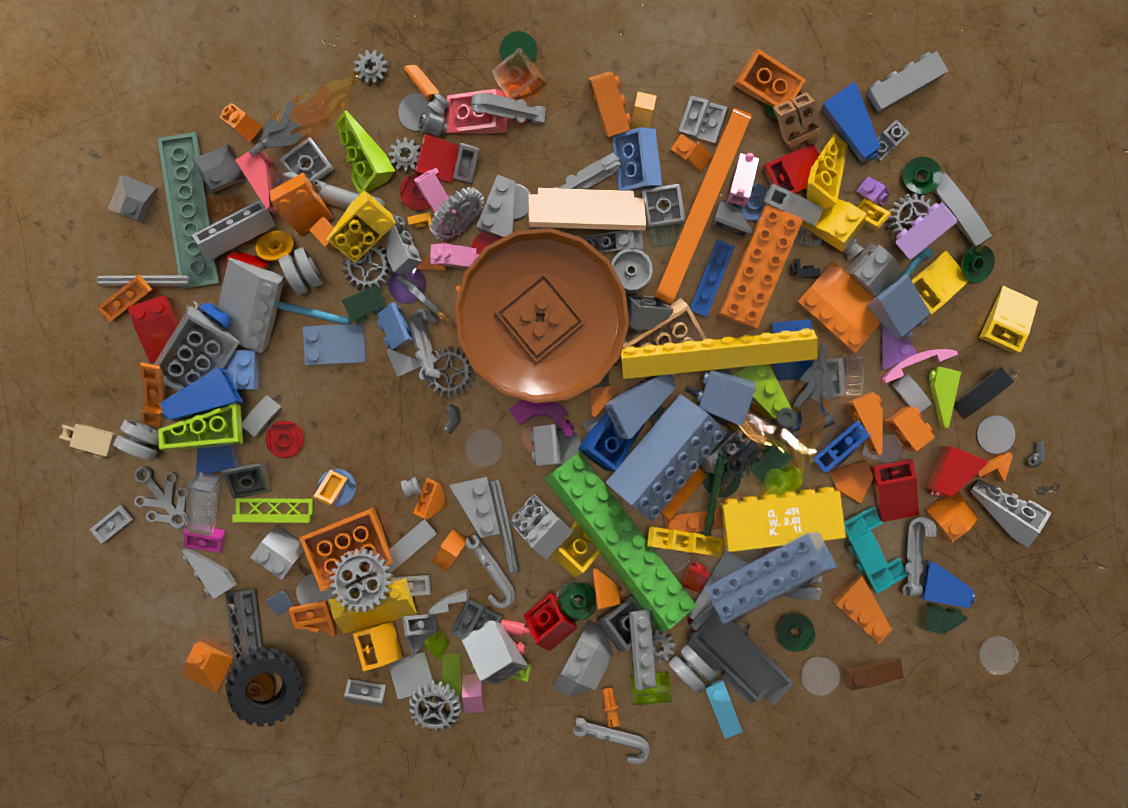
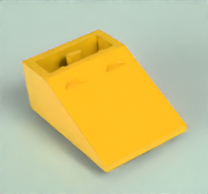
(361, 227)
(939, 281)
(1009, 321)

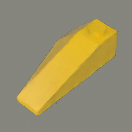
(827, 173)

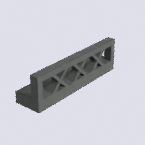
(248, 622)

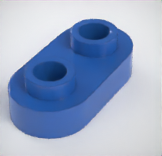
(212, 311)

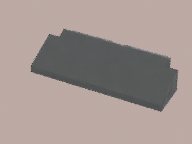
(743, 662)

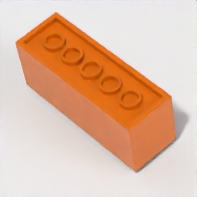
(760, 267)

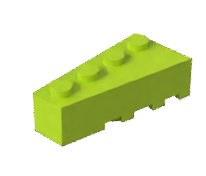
(212, 429)

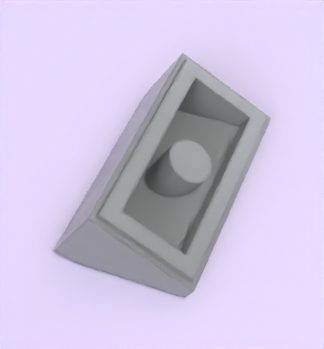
(364, 693)

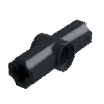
(745, 457)

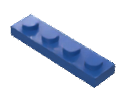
(712, 278)

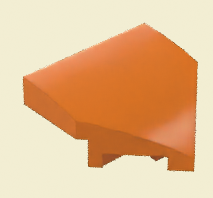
(853, 480)

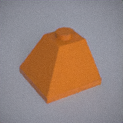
(952, 516)
(606, 589)
(207, 666)

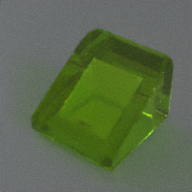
(437, 644)

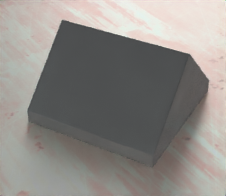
(247, 480)

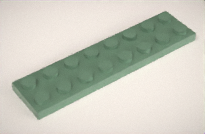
(186, 207)

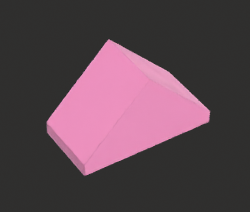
(472, 693)

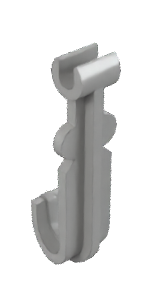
(507, 108)
(593, 173)
(423, 344)
(915, 553)
(494, 570)
(614, 736)

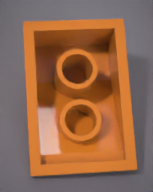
(768, 80)
(299, 204)
(869, 413)

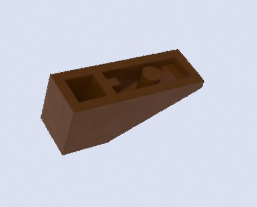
(872, 674)

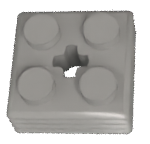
(308, 152)
(670, 196)

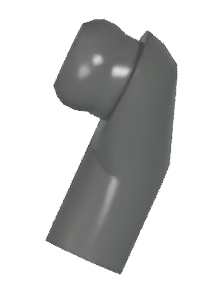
(454, 418)
(1039, 456)

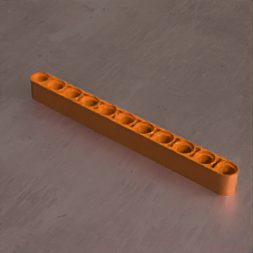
(703, 205)

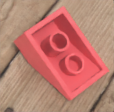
(464, 121)
(260, 175)

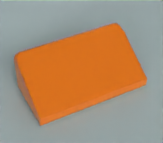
(420, 81)

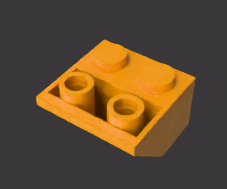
(377, 645)

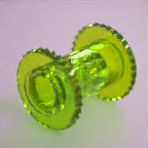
(786, 480)

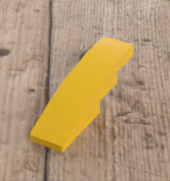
(685, 542)

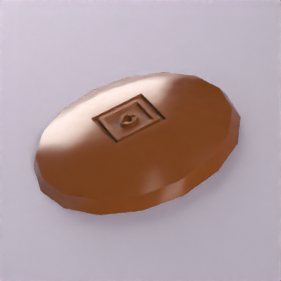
(551, 277)

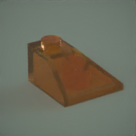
(518, 76)

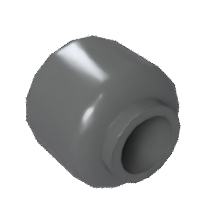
(432, 124)

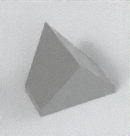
(417, 629)

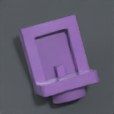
(873, 191)

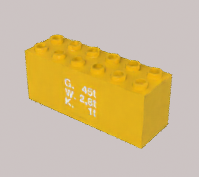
(781, 519)

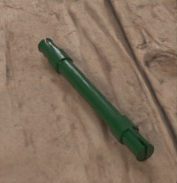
(719, 470)

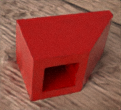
(695, 577)

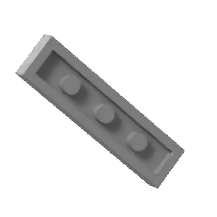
(642, 649)

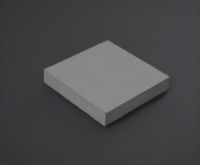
(410, 673)

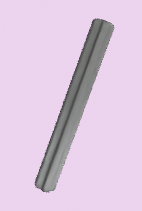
(168, 280)
(504, 527)

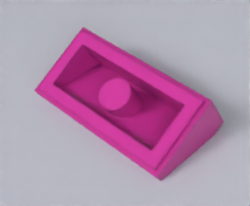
(210, 543)

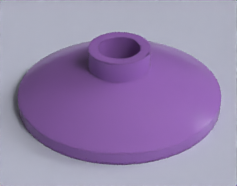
(400, 293)

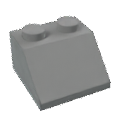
(878, 271)
(546, 445)
(278, 552)

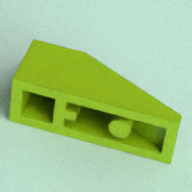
(944, 389)

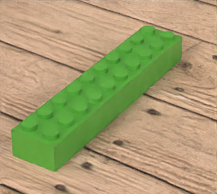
(620, 542)

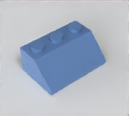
(638, 158)

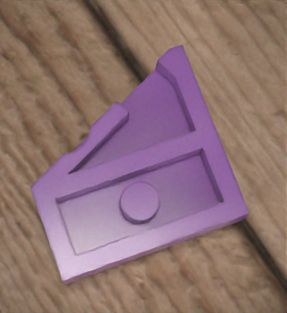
(894, 350)

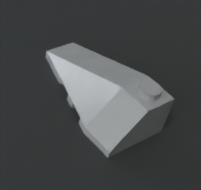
(1019, 518)

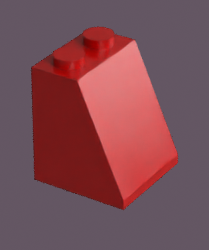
(952, 471)

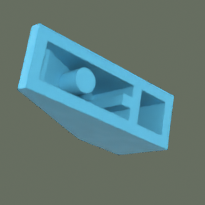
(723, 708)

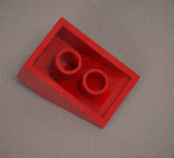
(154, 324)

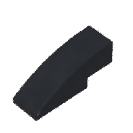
(982, 392)

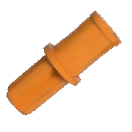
(610, 707)

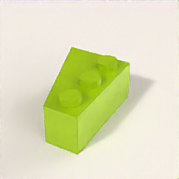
(767, 391)

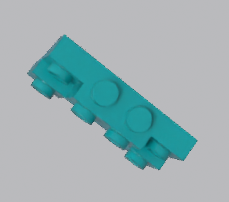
(868, 553)

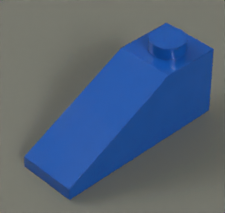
(842, 448)

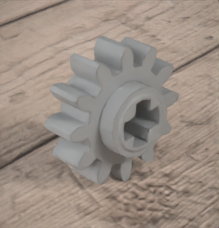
(364, 65)
(402, 161)
(660, 653)

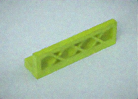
(275, 518)

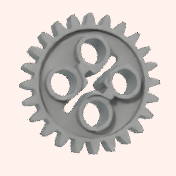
(467, 204)
(367, 596)

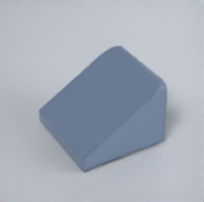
(280, 602)

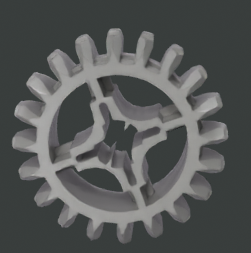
(911, 211)
(367, 274)
(449, 362)
(434, 714)

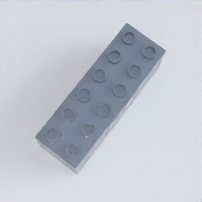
(666, 457)
(771, 577)

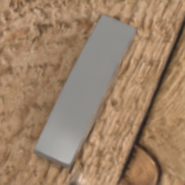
(959, 206)
(410, 544)

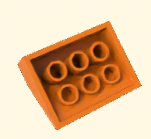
(840, 307)
(332, 541)

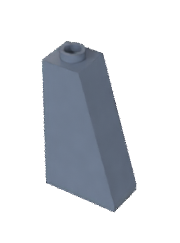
(638, 403)

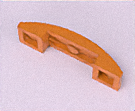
(153, 394)

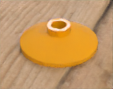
(274, 245)

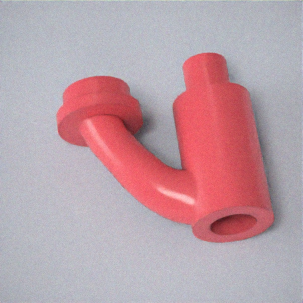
(516, 629)

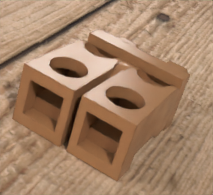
(798, 121)

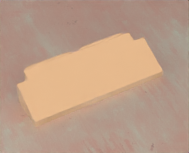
(586, 209)

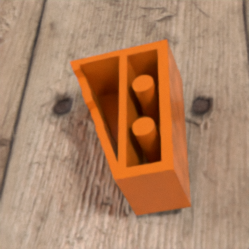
(610, 103)
(861, 607)

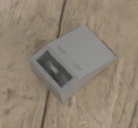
(540, 526)

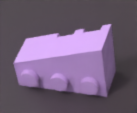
(925, 230)

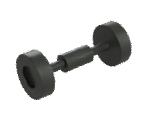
(785, 418)

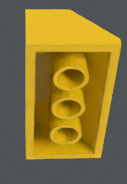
(395, 607)

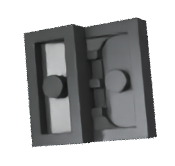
(473, 618)

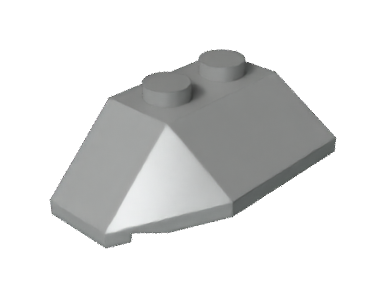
(585, 662)

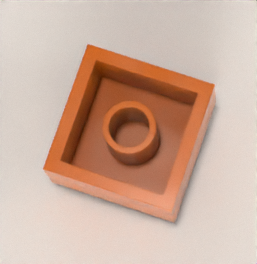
(910, 428)

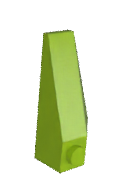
(367, 160)

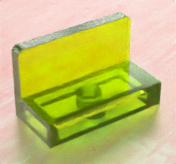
(452, 671)
(658, 694)

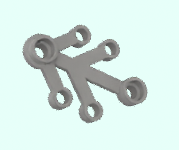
(164, 500)

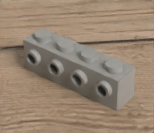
(907, 81)
(233, 230)

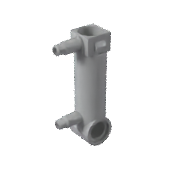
(337, 196)

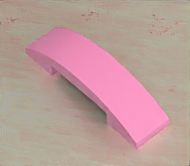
(896, 371)

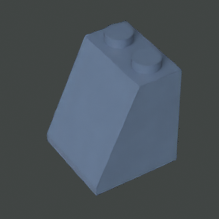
(899, 308)
(726, 396)

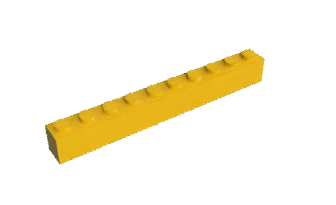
(719, 353)

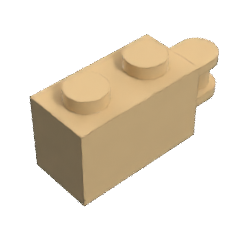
(90, 439)

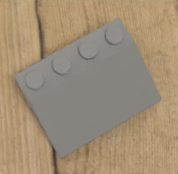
(251, 300)
(195, 350)

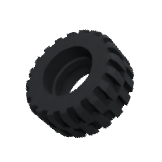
(274, 708)

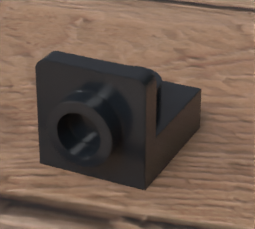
(808, 271)

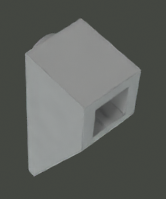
(793, 204)
(615, 241)
(400, 249)
(729, 445)
(213, 575)

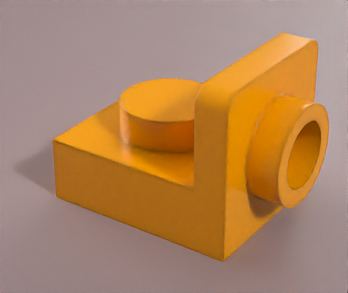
(420, 220)

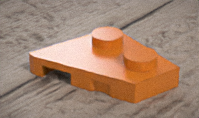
(314, 617)

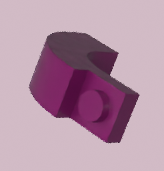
(526, 410)

